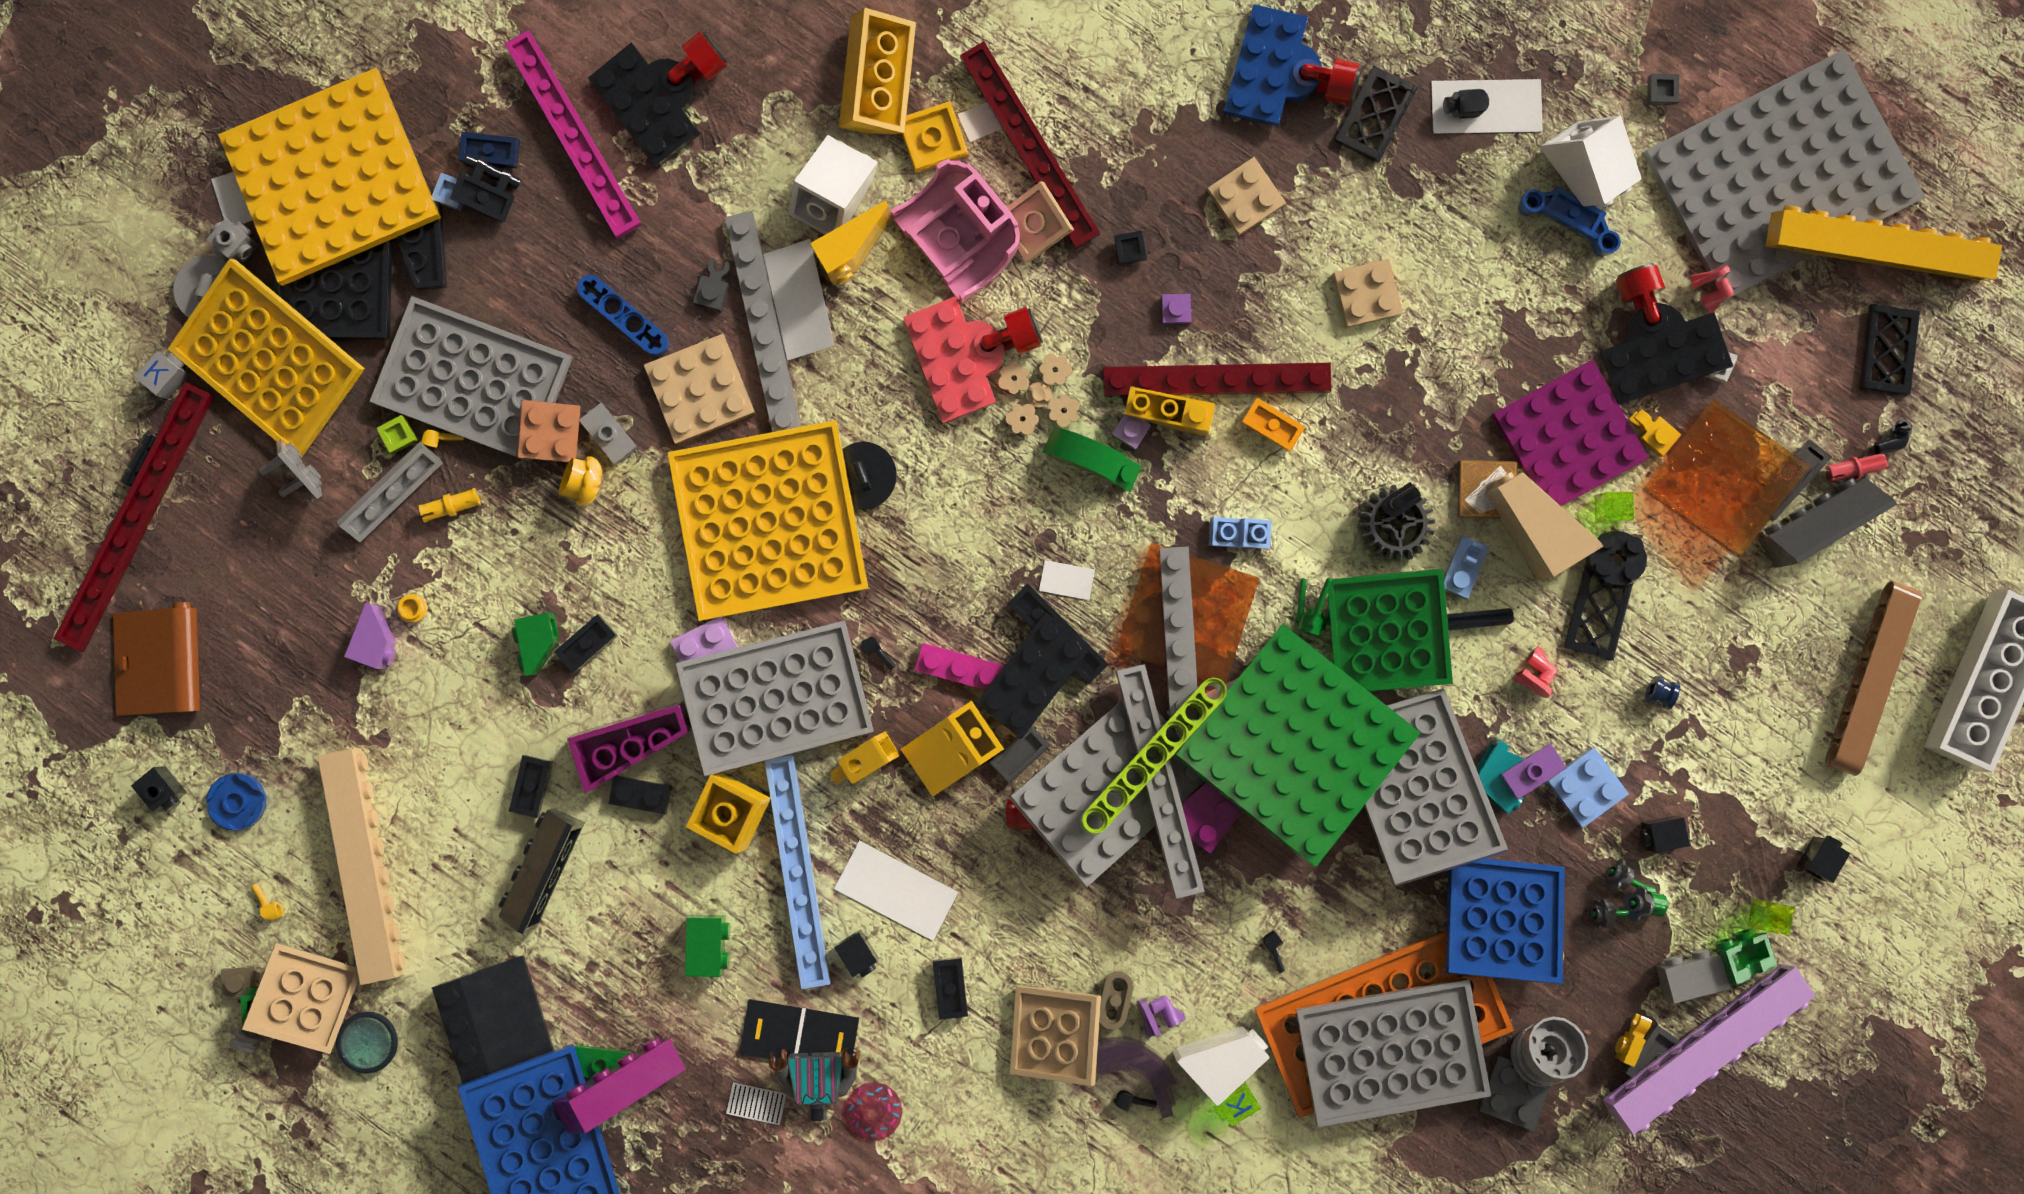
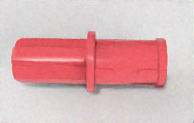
(1855, 467)

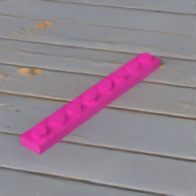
(573, 134)

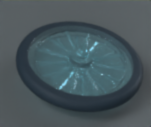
(366, 1042)

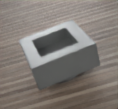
(1663, 89)

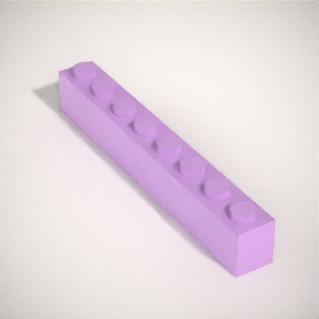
(1709, 1049)

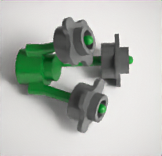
(1639, 904)

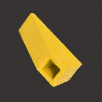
(1171, 411)

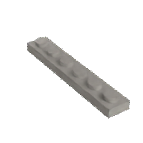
(1178, 628)

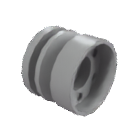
(1560, 1042)

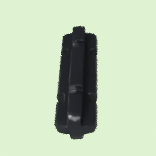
(138, 459)

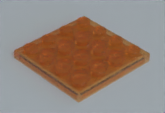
(1726, 478)
(1219, 615)

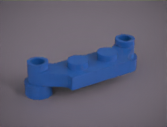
(1569, 212)

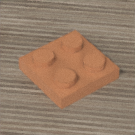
(547, 431)

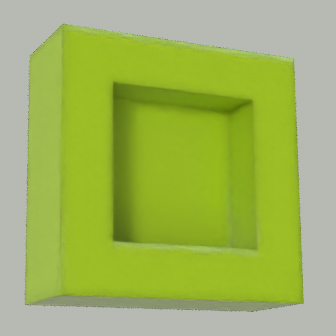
(397, 434)

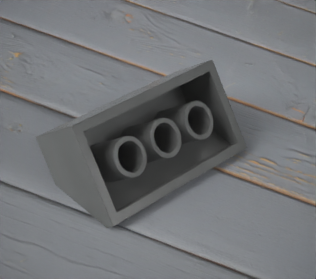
(1824, 522)

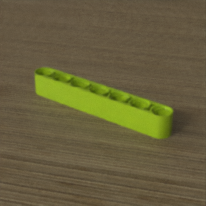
(1165, 748)

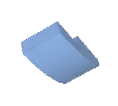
(1240, 533)

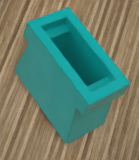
(1489, 768)

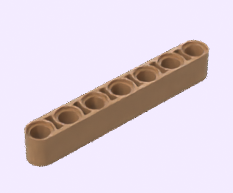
(1873, 678)

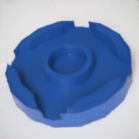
(236, 801)

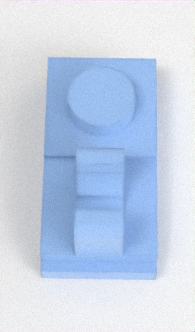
(1464, 567)

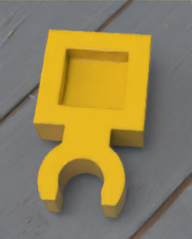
(1631, 1044)

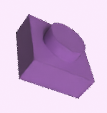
(1176, 309)

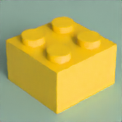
(728, 812)

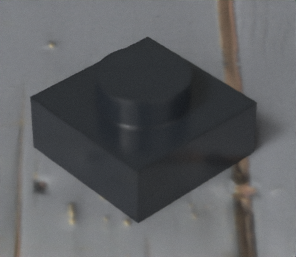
(1130, 248)

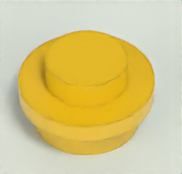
(412, 608)

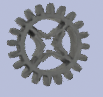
(1396, 536)

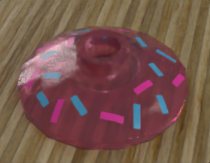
(878, 1097)

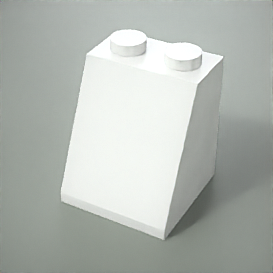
(1594, 160)
(831, 186)
(1223, 1061)

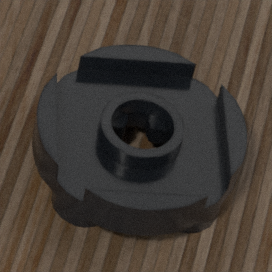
(1628, 548)

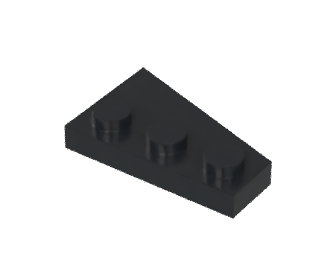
(425, 254)

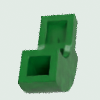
(1092, 457)

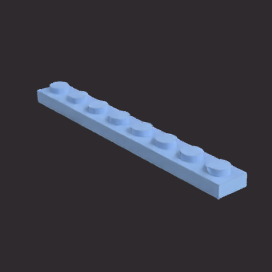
(797, 872)

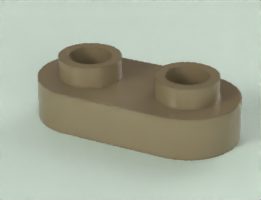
(1115, 999)

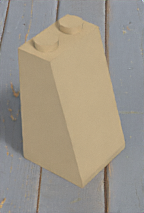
(1540, 526)

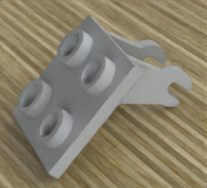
(305, 475)

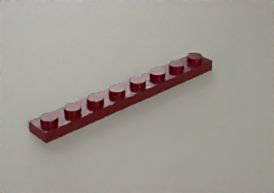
(1027, 140)
(1219, 379)

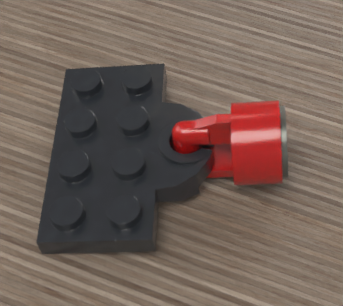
(655, 95)
(1660, 344)

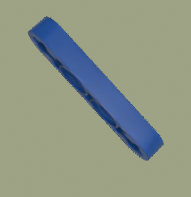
(624, 314)

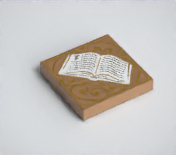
(1474, 482)

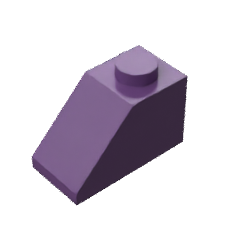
(372, 639)

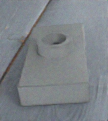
(608, 433)

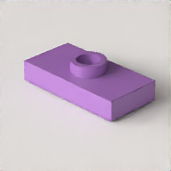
(1533, 771)

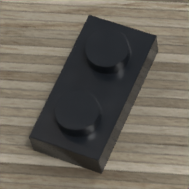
(586, 643)
(530, 786)
(640, 794)
(950, 988)

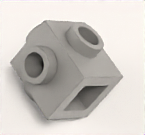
(232, 241)

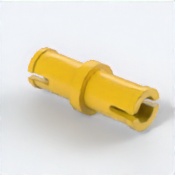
(449, 505)

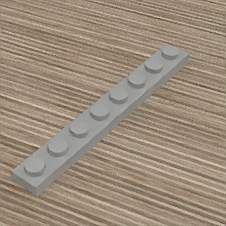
(762, 321)
(1162, 788)

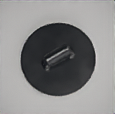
(869, 474)

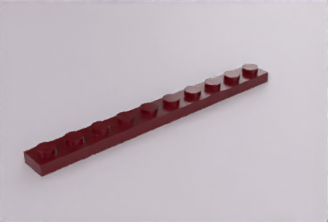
(134, 517)

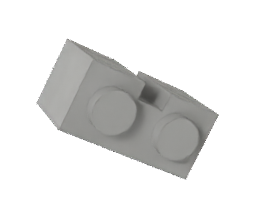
(1692, 977)

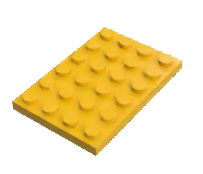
(265, 357)

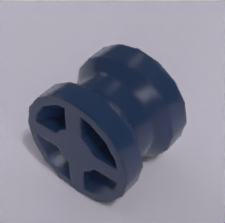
(1662, 692)

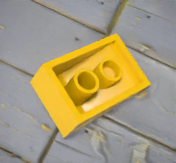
(848, 246)

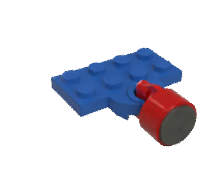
(1281, 69)

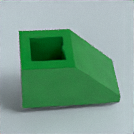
(536, 640)

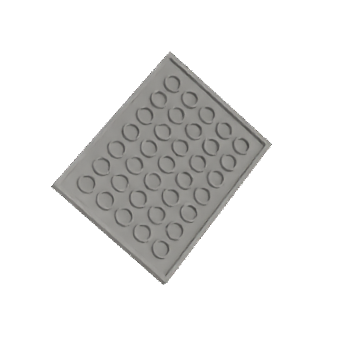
(1793, 144)

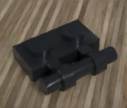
(481, 196)

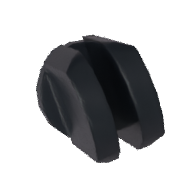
(1466, 103)

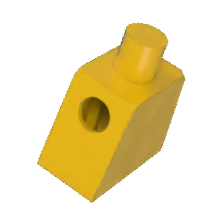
(872, 756)

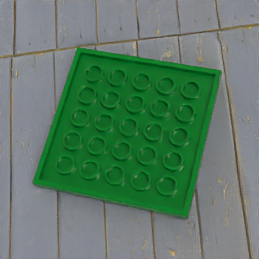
(1298, 745)

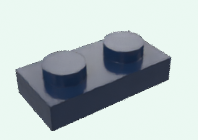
(498, 150)

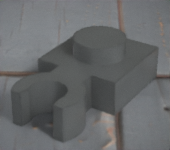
(712, 290)

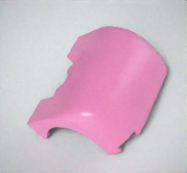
(960, 228)

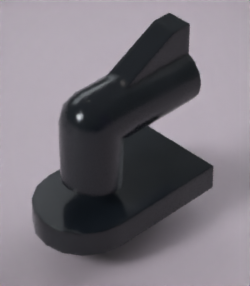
(1401, 500)

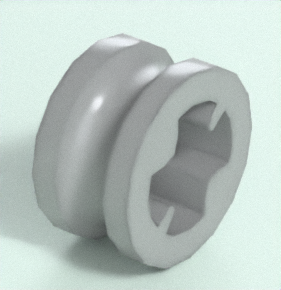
(245, 1040)

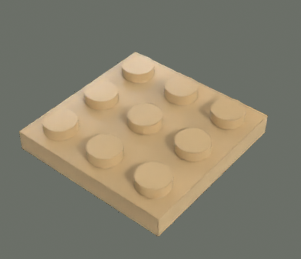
(699, 389)
(302, 998)
(1055, 1035)

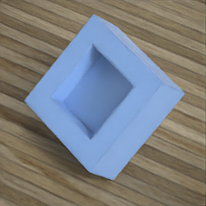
(443, 190)

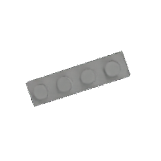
(389, 492)

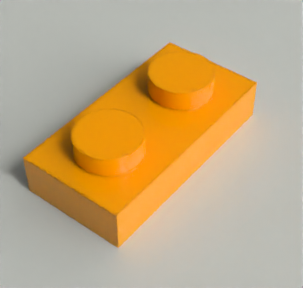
(1273, 425)

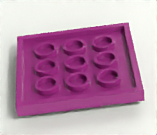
(1570, 434)

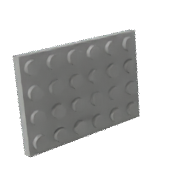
(466, 375)
(774, 698)
(1076, 778)
(1432, 803)
(1393, 1052)

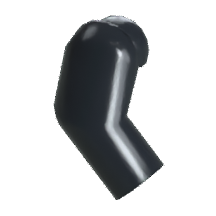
(1897, 439)

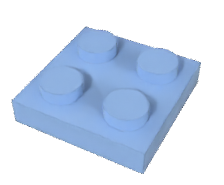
(1587, 787)

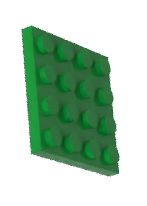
(1391, 629)

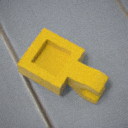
(1656, 434)

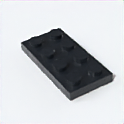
(1033, 675)

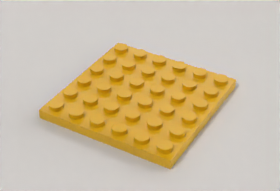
(329, 176)
(767, 520)

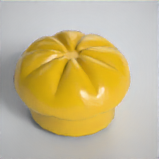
(581, 480)

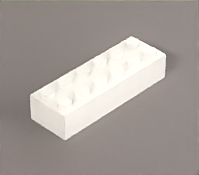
(1985, 688)

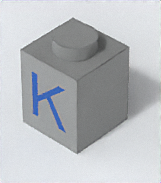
(163, 374)

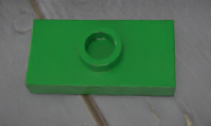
(596, 1058)

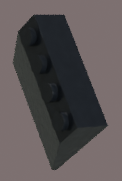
(492, 1018)

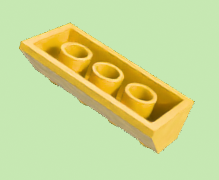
(877, 73)

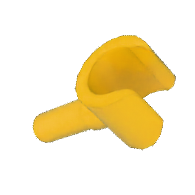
(431, 438)
(267, 911)

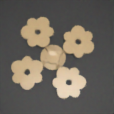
(1039, 394)

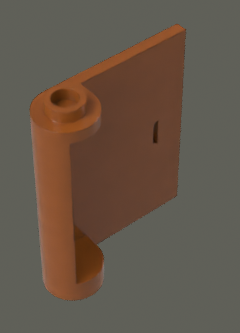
(156, 660)

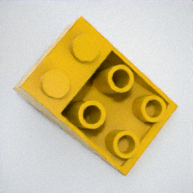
(952, 748)

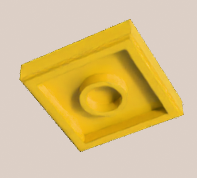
(933, 137)

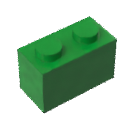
(706, 945)

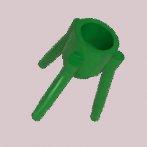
(1312, 620)

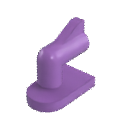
(1170, 1013)

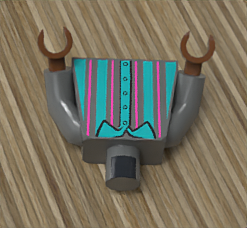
(816, 1078)

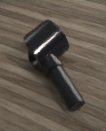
(872, 645)
(1272, 942)
(1125, 1099)

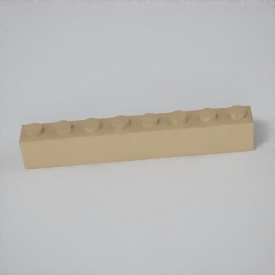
(361, 865)

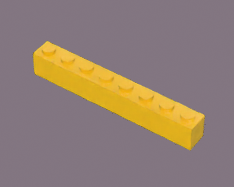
(1883, 245)

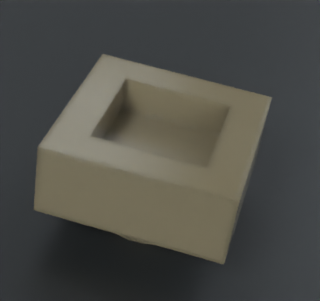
(236, 980)

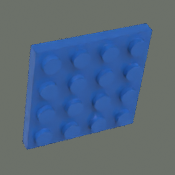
(1506, 921)

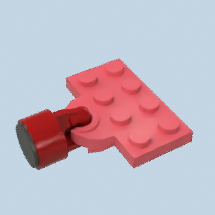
(963, 353)

